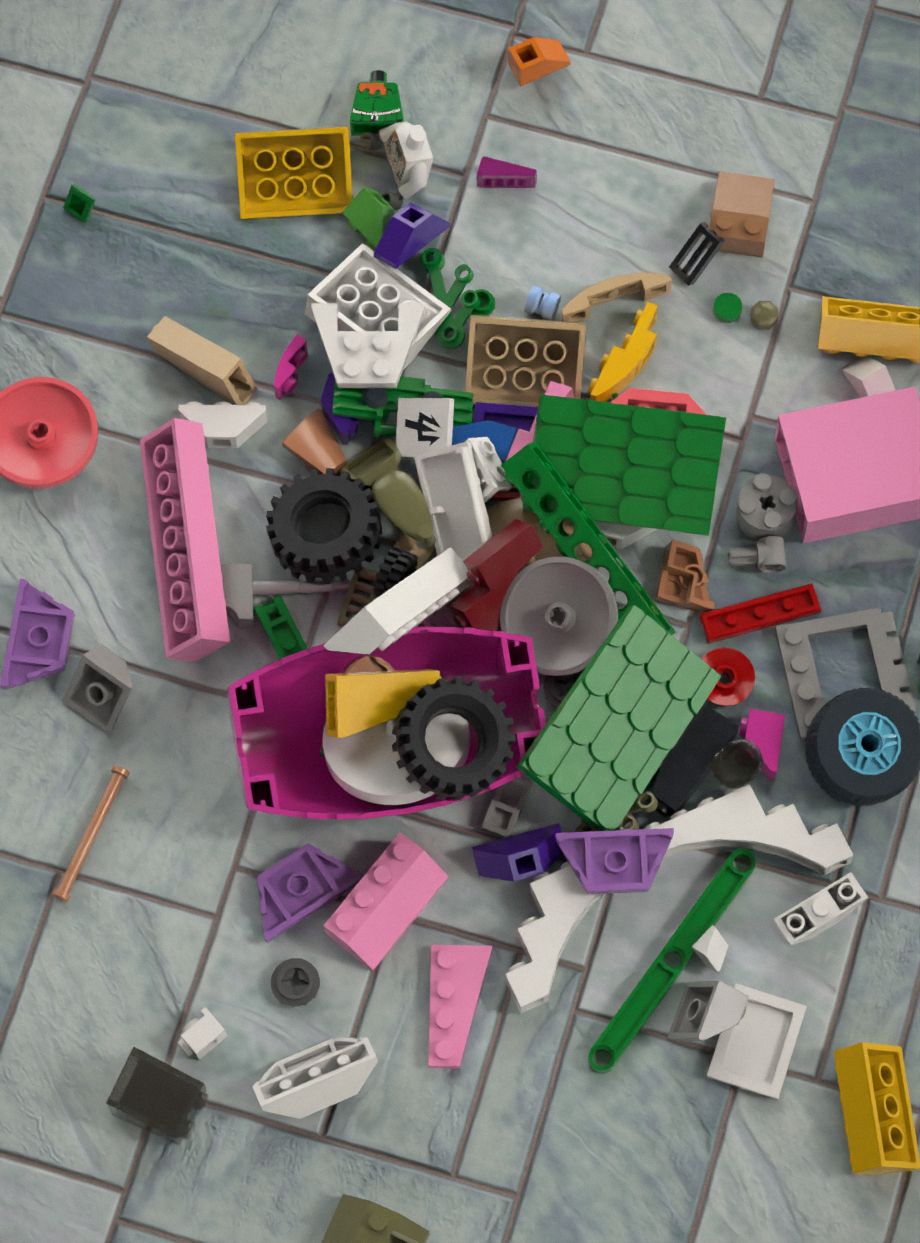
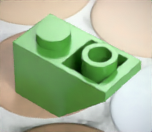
(369, 215)

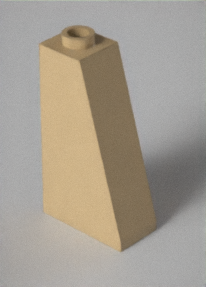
(203, 361)

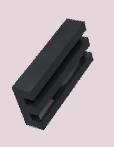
(710, 237)

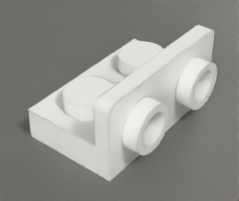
(488, 467)

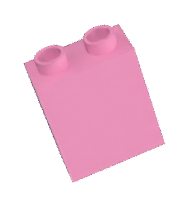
(853, 463)

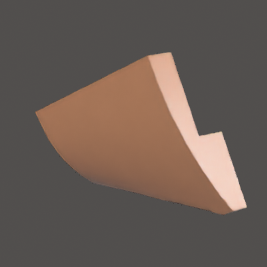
(315, 444)
(683, 578)

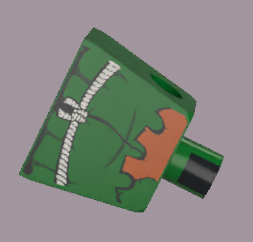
(375, 105)

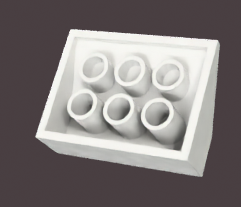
(370, 297)

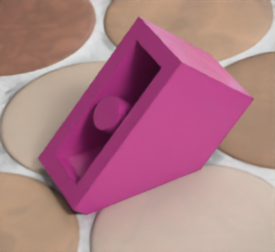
(766, 732)

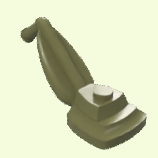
(393, 490)

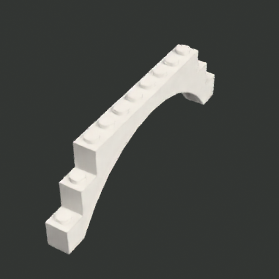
(724, 822)

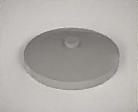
(563, 609)

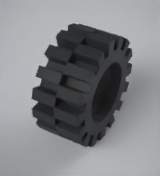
(394, 569)

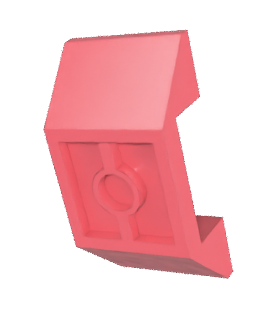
(659, 400)

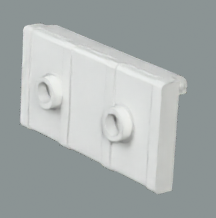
(454, 499)

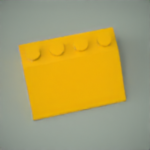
(294, 172)

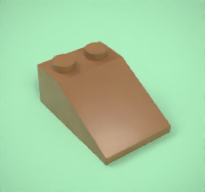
(742, 212)

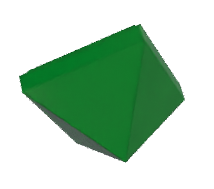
(79, 203)

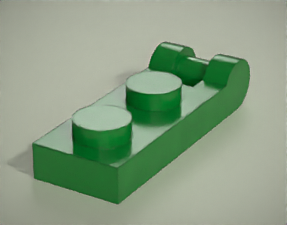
(282, 631)

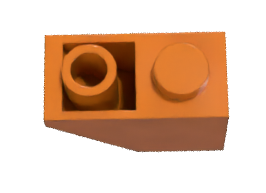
(536, 59)

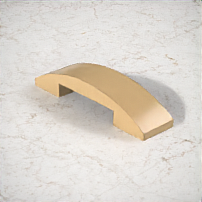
(649, 284)

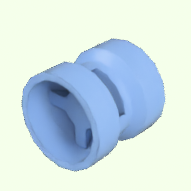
(542, 303)

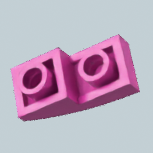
(286, 374)

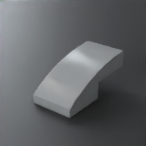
(507, 806)

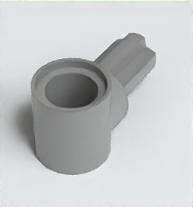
(767, 554)

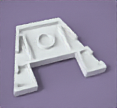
(367, 357)

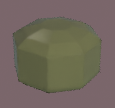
(764, 315)

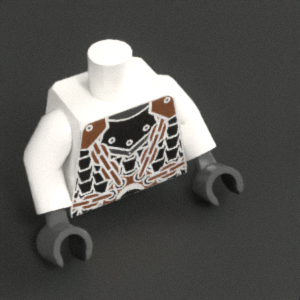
(408, 157)

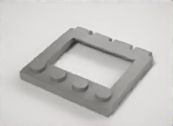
(800, 665)

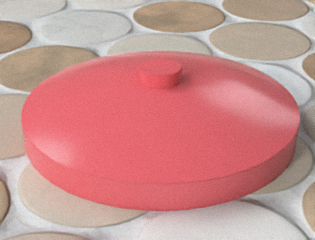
(45, 432)

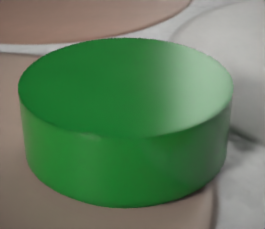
(727, 307)

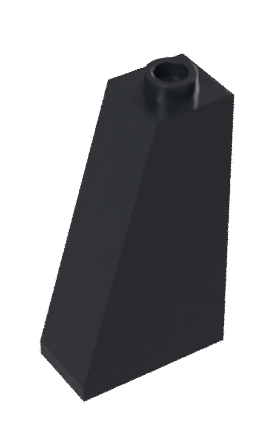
(691, 759)

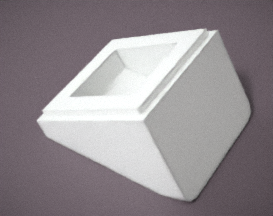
(711, 949)

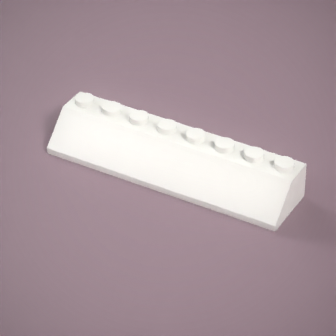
(403, 606)

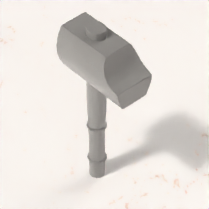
(240, 590)

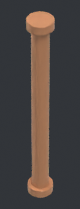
(90, 834)

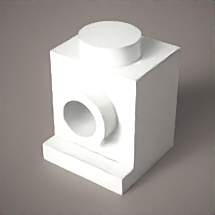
(202, 1035)

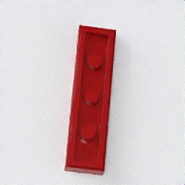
(760, 613)

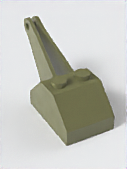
(368, 1222)

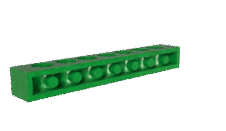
(585, 529)

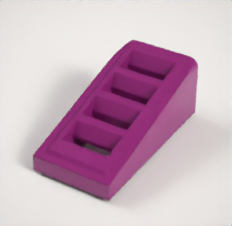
(502, 174)

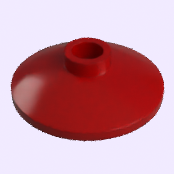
(738, 670)

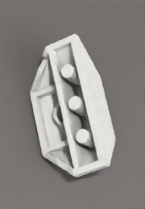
(316, 1077)

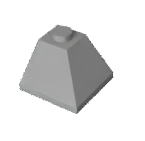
(100, 687)
(707, 1011)

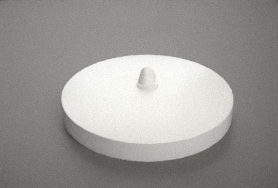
(368, 766)

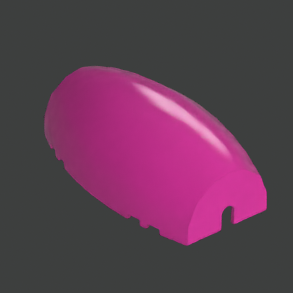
(282, 712)

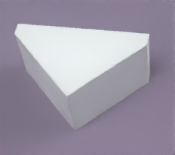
(868, 377)

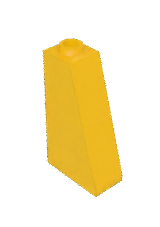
(370, 698)

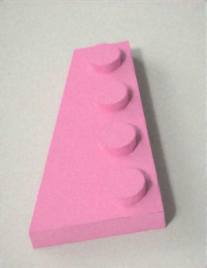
(454, 995)

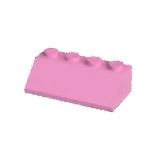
(385, 901)

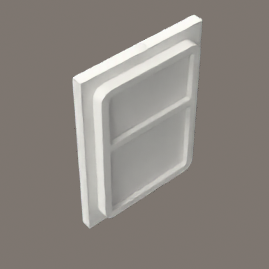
(761, 1046)

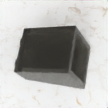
(157, 1097)

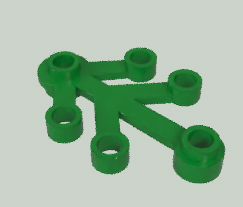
(449, 324)

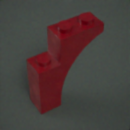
(492, 572)

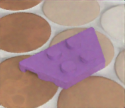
(37, 637)
(615, 859)
(300, 888)

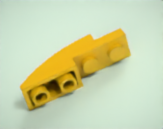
(626, 362)

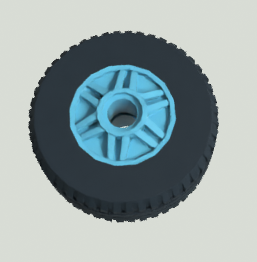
(837, 753)

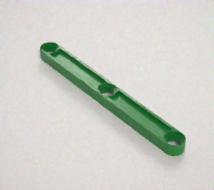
(659, 976)

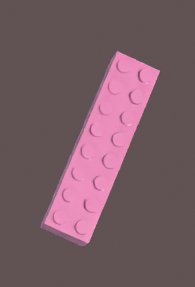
(184, 540)

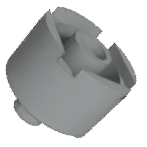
(766, 492)

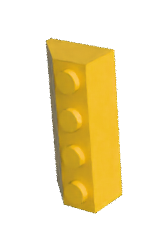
(869, 329)
(876, 1109)

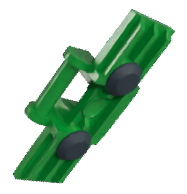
(379, 402)

